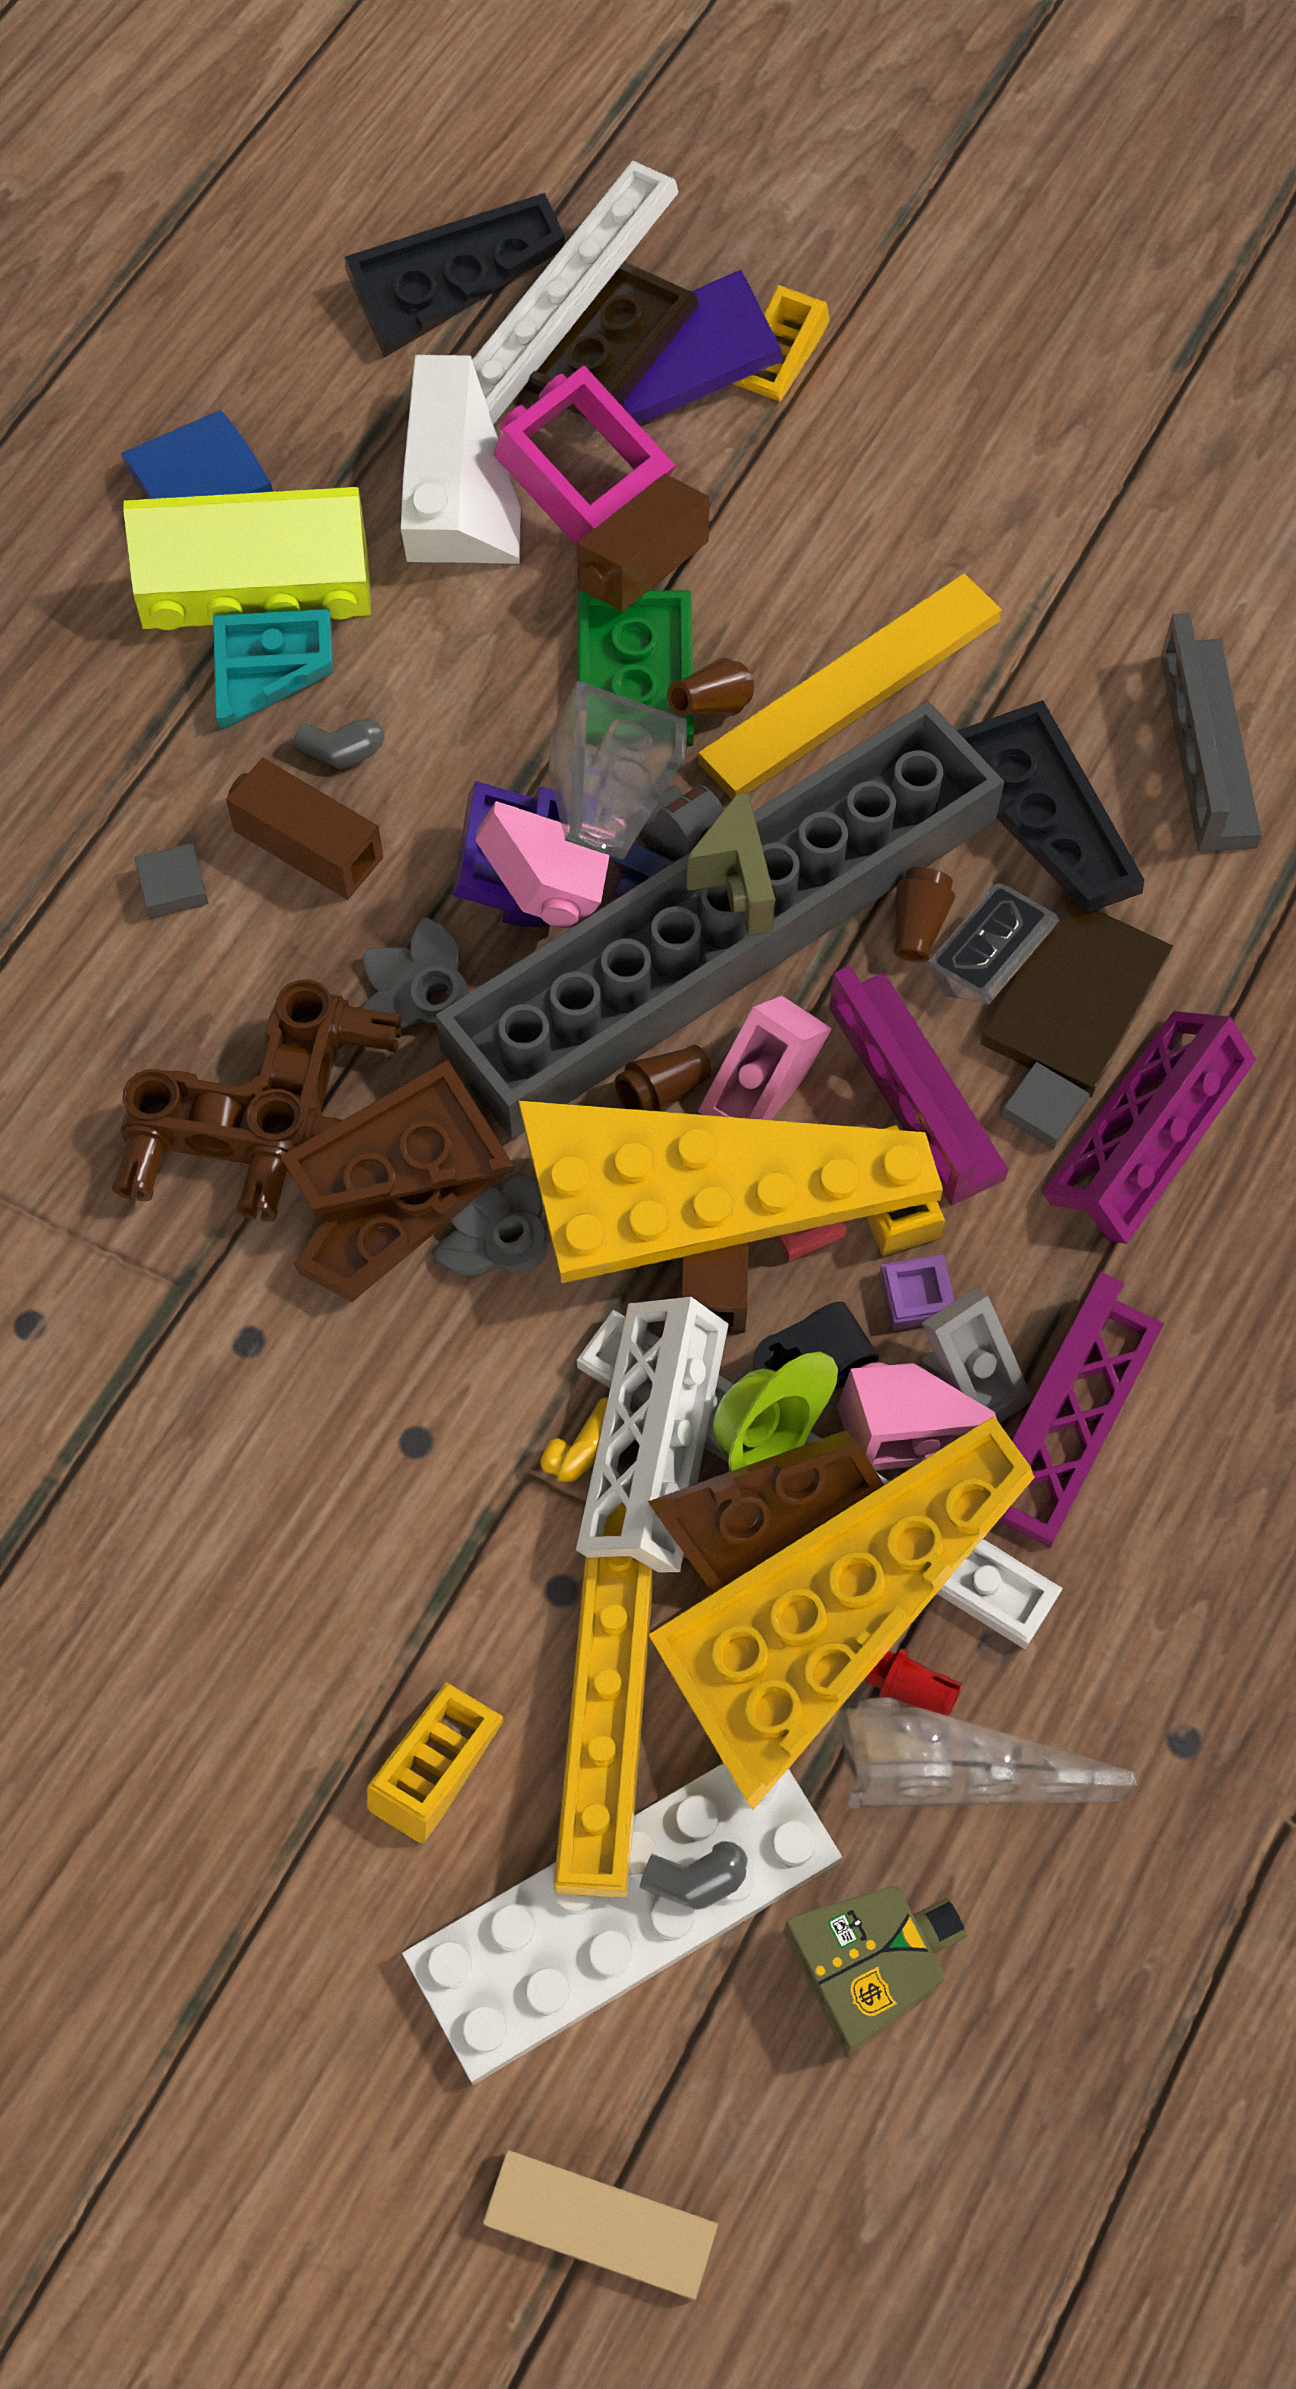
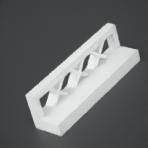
(667, 1427)

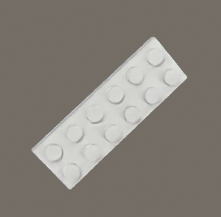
(551, 1959)

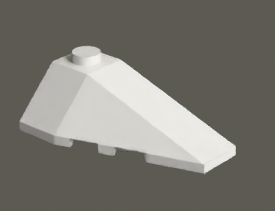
(454, 490)

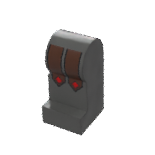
(680, 821)

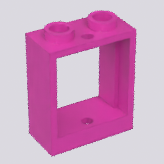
(543, 479)

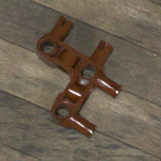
(232, 1119)

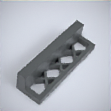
(1209, 740)

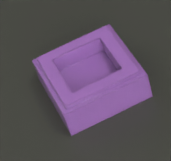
(915, 1290)

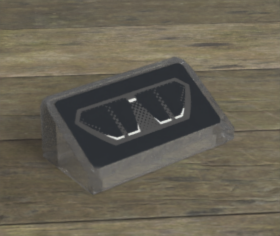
(990, 945)

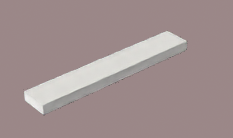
(570, 283)

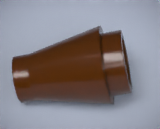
(716, 690)
(921, 909)
(662, 1079)

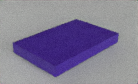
(714, 348)

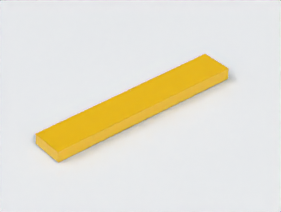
(849, 687)
(605, 1724)

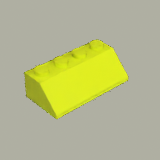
(247, 555)

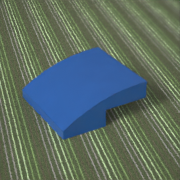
(197, 461)

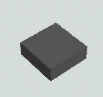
(171, 880)
(1045, 1105)

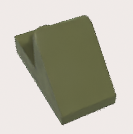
(734, 857)

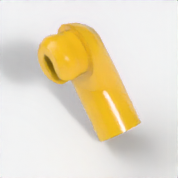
(573, 1461)

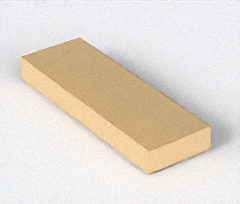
(600, 2225)

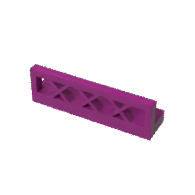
(915, 1083)
(1165, 1123)
(1058, 1388)

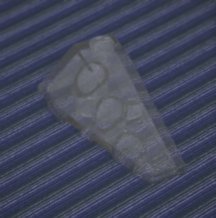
(611, 766)
(937, 1760)

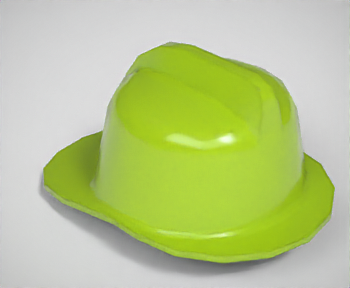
(773, 1409)

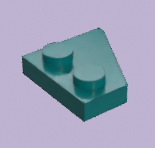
(267, 659)

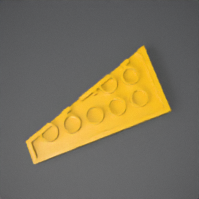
(674, 1185)
(808, 1625)

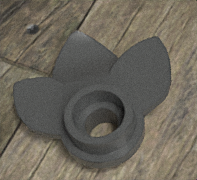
(411, 976)
(490, 1225)

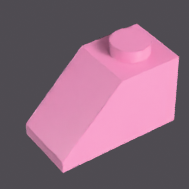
(540, 868)
(766, 1061)
(904, 1413)

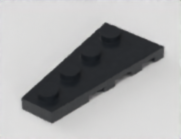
(443, 270)
(1054, 807)

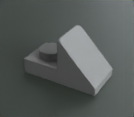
(975, 1355)

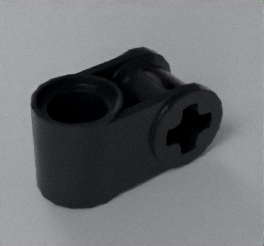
(826, 1330)

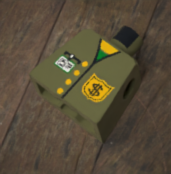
(871, 1959)

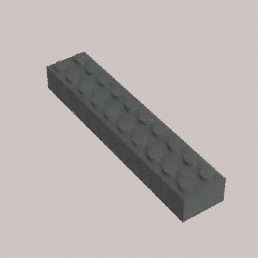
(677, 952)

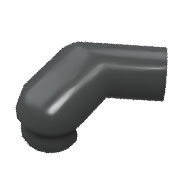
(343, 746)
(702, 1881)

